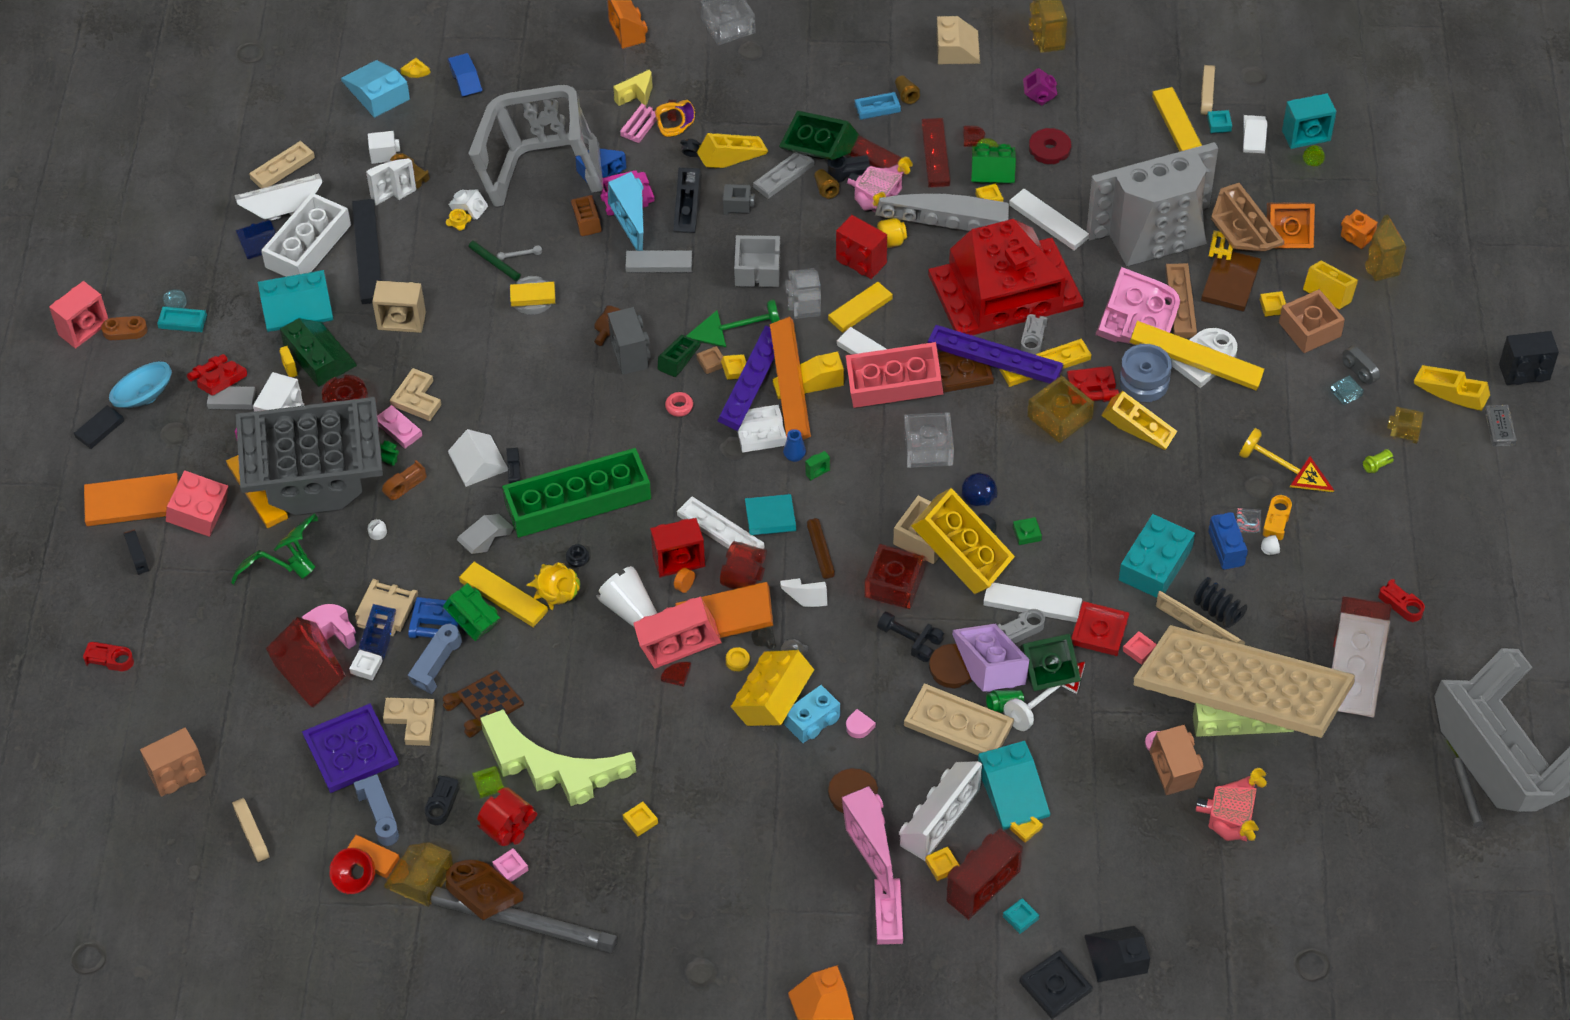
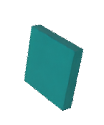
(770, 514)

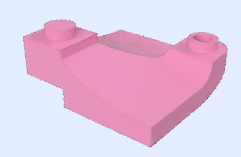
(1136, 299)

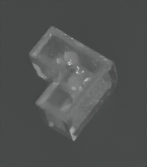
(804, 293)

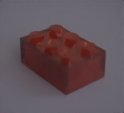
(984, 873)

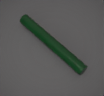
(494, 261)

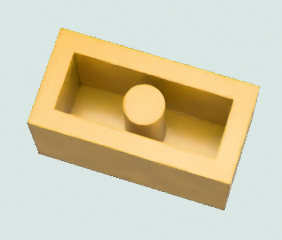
(1333, 283)

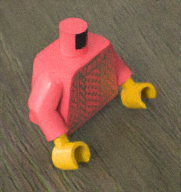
(1233, 807)

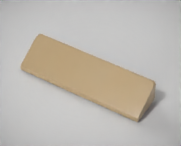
(1193, 619)

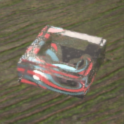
(1249, 520)

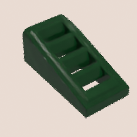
(676, 356)

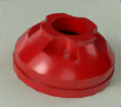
(342, 867)

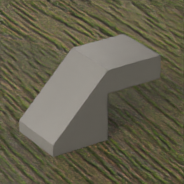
(482, 533)

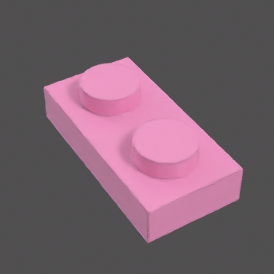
(398, 427)

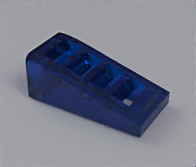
(386, 632)

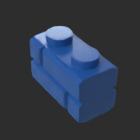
(1227, 540)

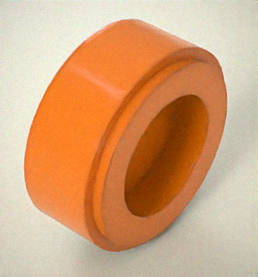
(684, 580)

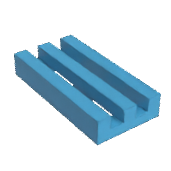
(879, 108)

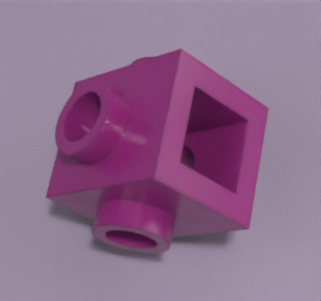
(1040, 86)

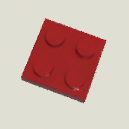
(1100, 628)

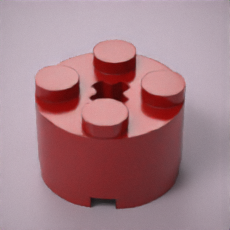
(506, 817)

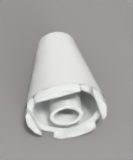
(627, 596)

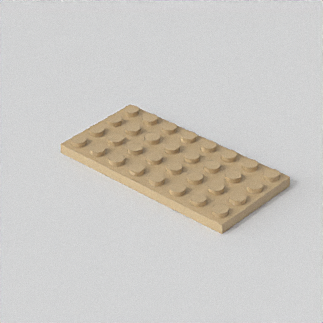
(1245, 681)

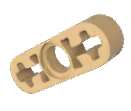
(1207, 89)
(250, 830)

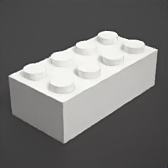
(306, 236)

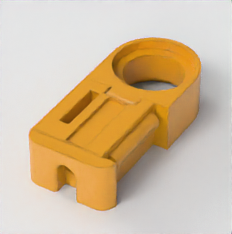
(1276, 518)

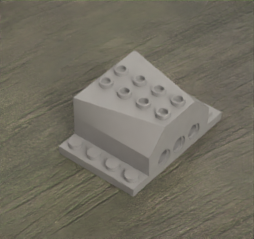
(1154, 204)

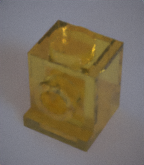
(1406, 424)

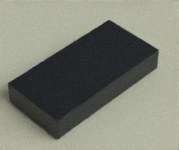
(99, 427)

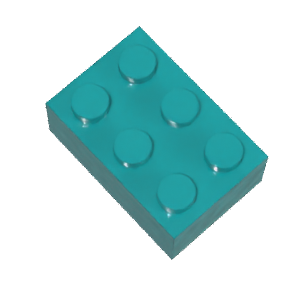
(1156, 556)

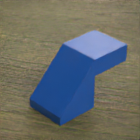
(465, 74)

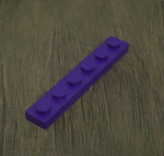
(995, 354)
(748, 382)

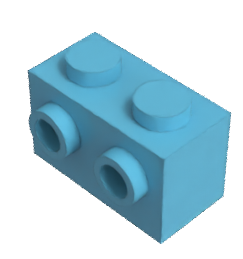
(812, 714)

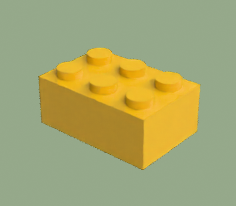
(772, 688)

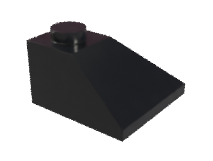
(1118, 953)

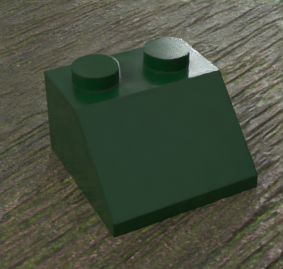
(1051, 662)

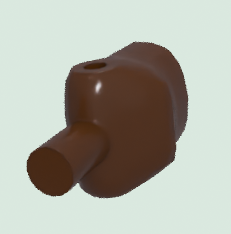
(602, 325)

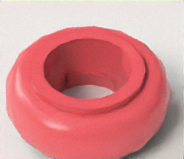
(682, 410)

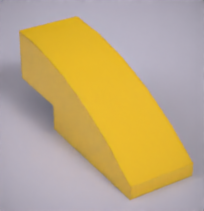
(1453, 386)

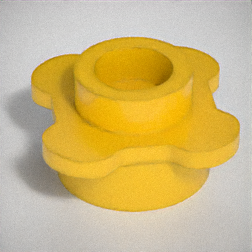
(458, 219)

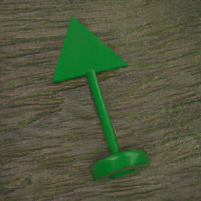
(711, 330)

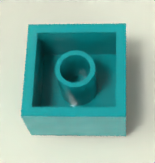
(1309, 120)

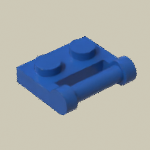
(429, 612)

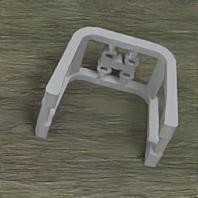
(578, 135)

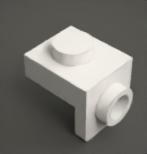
(469, 201)

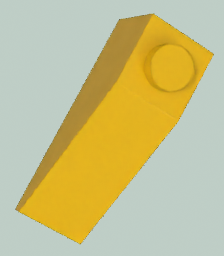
(727, 150)
(819, 373)
(1139, 421)

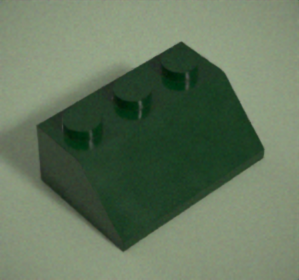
(819, 136)
(316, 350)

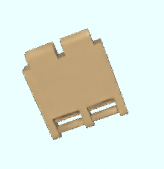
(388, 599)

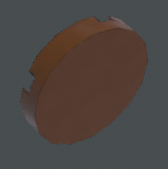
(949, 667)
(848, 782)

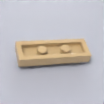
(282, 165)

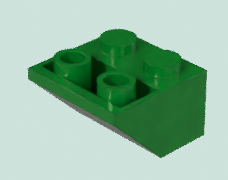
(993, 163)

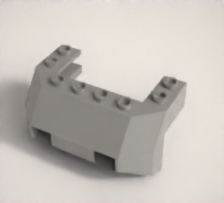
(1494, 742)

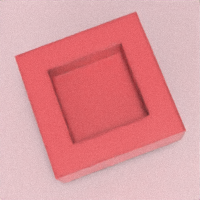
(1139, 647)

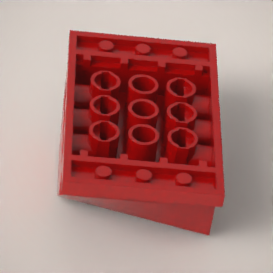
(986, 292)

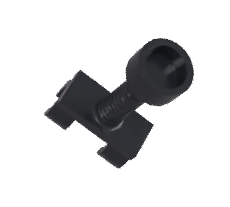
(921, 651)

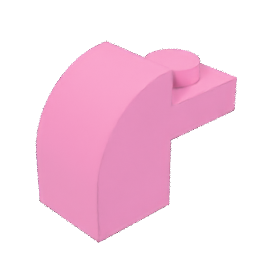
(333, 621)

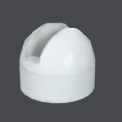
(379, 530)
(1270, 545)

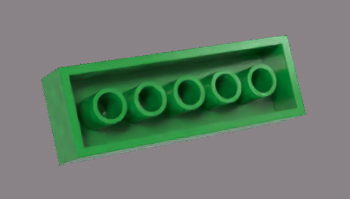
(576, 492)

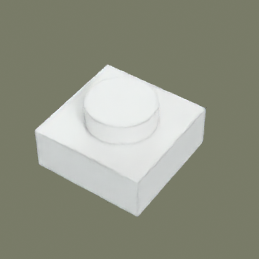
(365, 665)

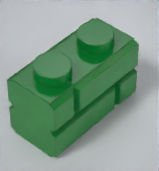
(471, 611)

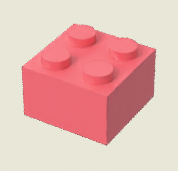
(79, 314)
(196, 503)

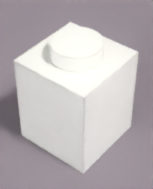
(382, 146)

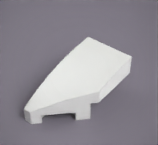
(806, 594)

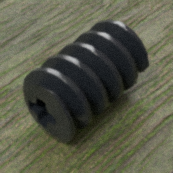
(1217, 604)

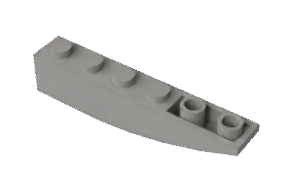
(944, 210)

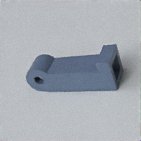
(434, 657)
(386, 826)

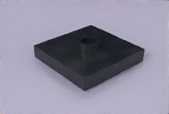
(1055, 984)

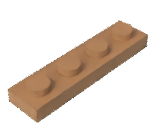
(1179, 279)

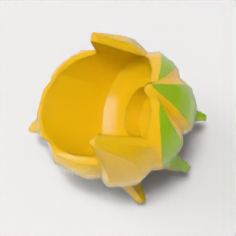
(555, 584)

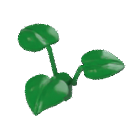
(298, 561)

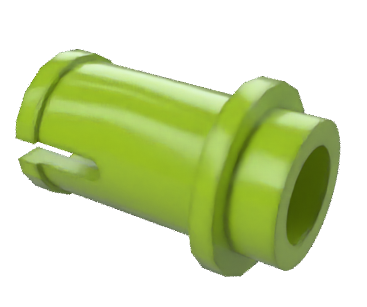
(1373, 463)

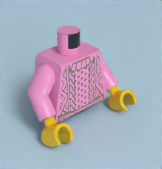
(878, 183)

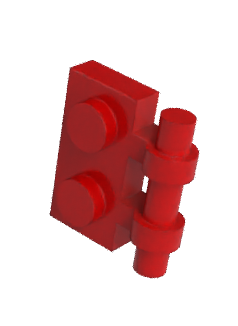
(219, 379)
(1094, 379)

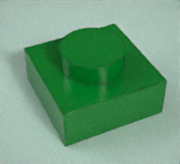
(817, 465)
(1027, 531)

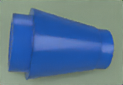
(794, 446)

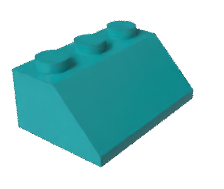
(295, 298)

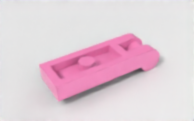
(888, 914)

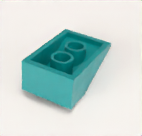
(1013, 784)

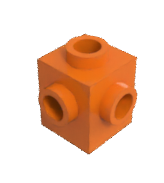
(1358, 228)

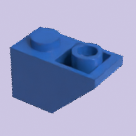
(611, 163)

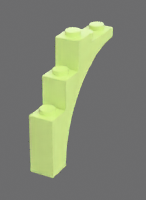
(546, 769)

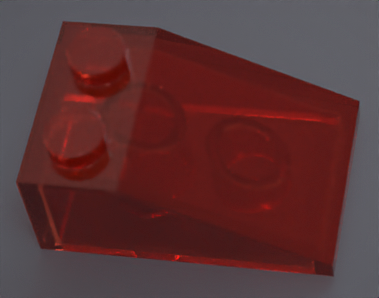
(306, 660)

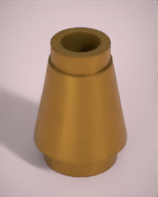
(907, 90)
(827, 185)

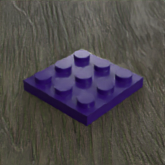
(350, 748)

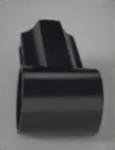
(843, 167)

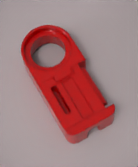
(1400, 600)
(106, 655)

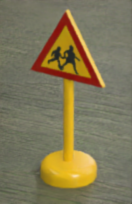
(1307, 478)

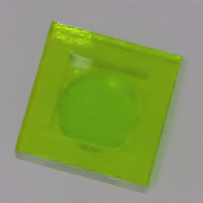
(487, 781)

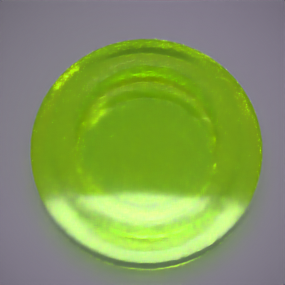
(1314, 155)

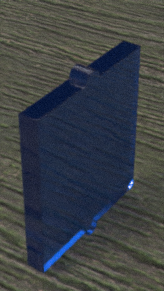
(255, 238)

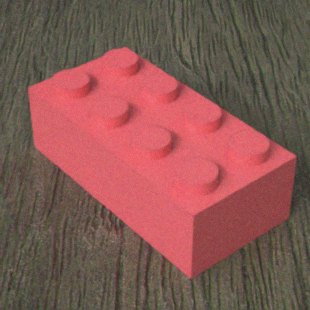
(894, 375)

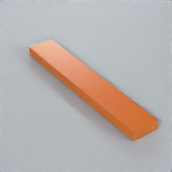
(790, 377)

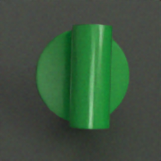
(389, 452)

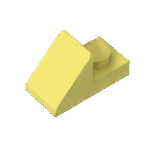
(635, 87)

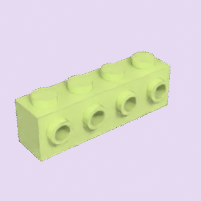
(1219, 722)

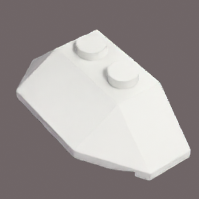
(279, 198)

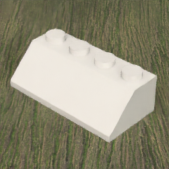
(941, 808)

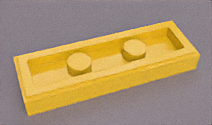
(860, 307)

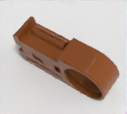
(405, 481)

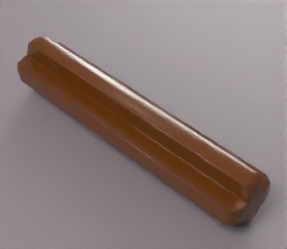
(820, 548)

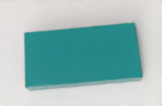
(182, 319)

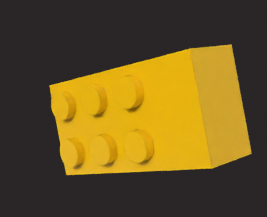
(962, 541)

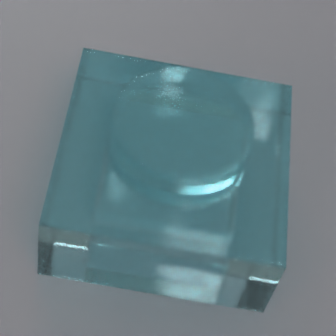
(1346, 390)

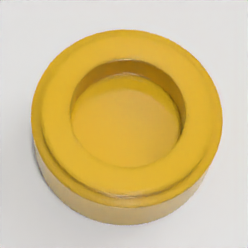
(737, 659)

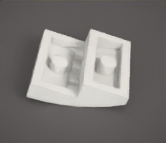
(390, 180)
(762, 429)

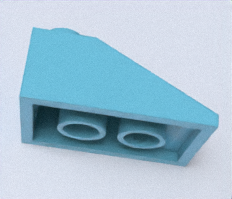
(377, 87)
(626, 203)

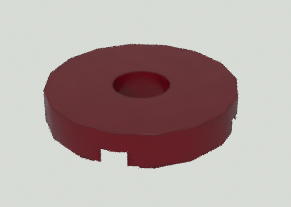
(1053, 137)

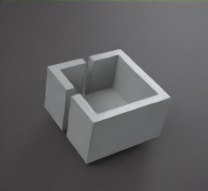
(757, 260)

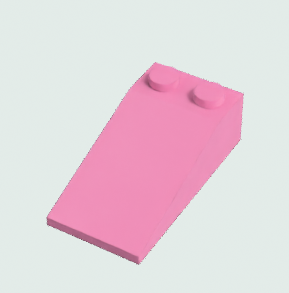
(866, 828)

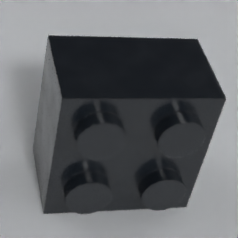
(1528, 358)

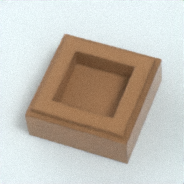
(710, 359)

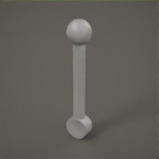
(537, 250)

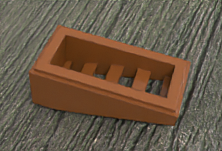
(586, 217)

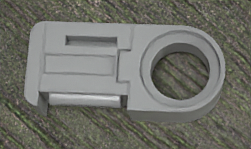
(1033, 333)
(1020, 628)

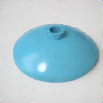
(141, 385)

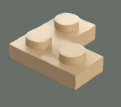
(412, 396)
(415, 713)

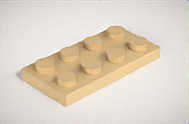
(957, 721)

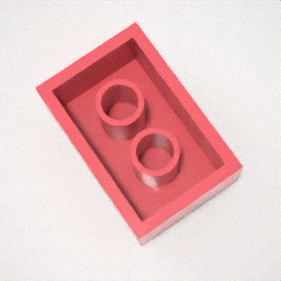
(677, 632)

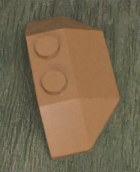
(1243, 221)

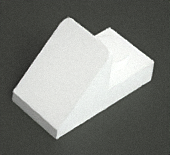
(1254, 134)

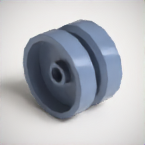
(1145, 372)

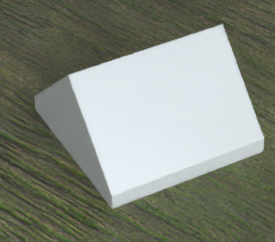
(476, 457)

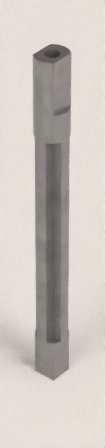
(534, 922)

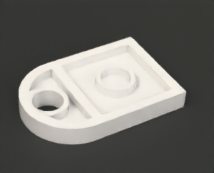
(1207, 338)

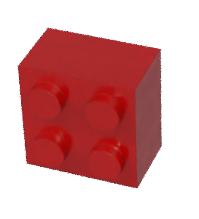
(861, 247)
(677, 547)

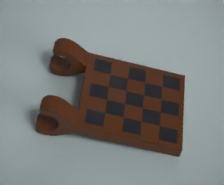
(482, 699)

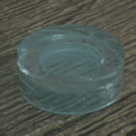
(175, 299)

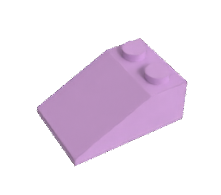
(991, 657)

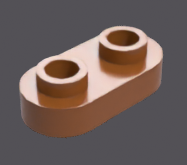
(124, 328)

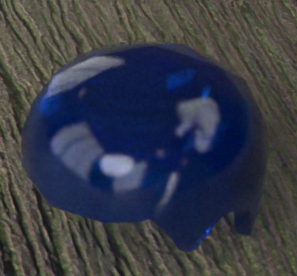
(979, 489)

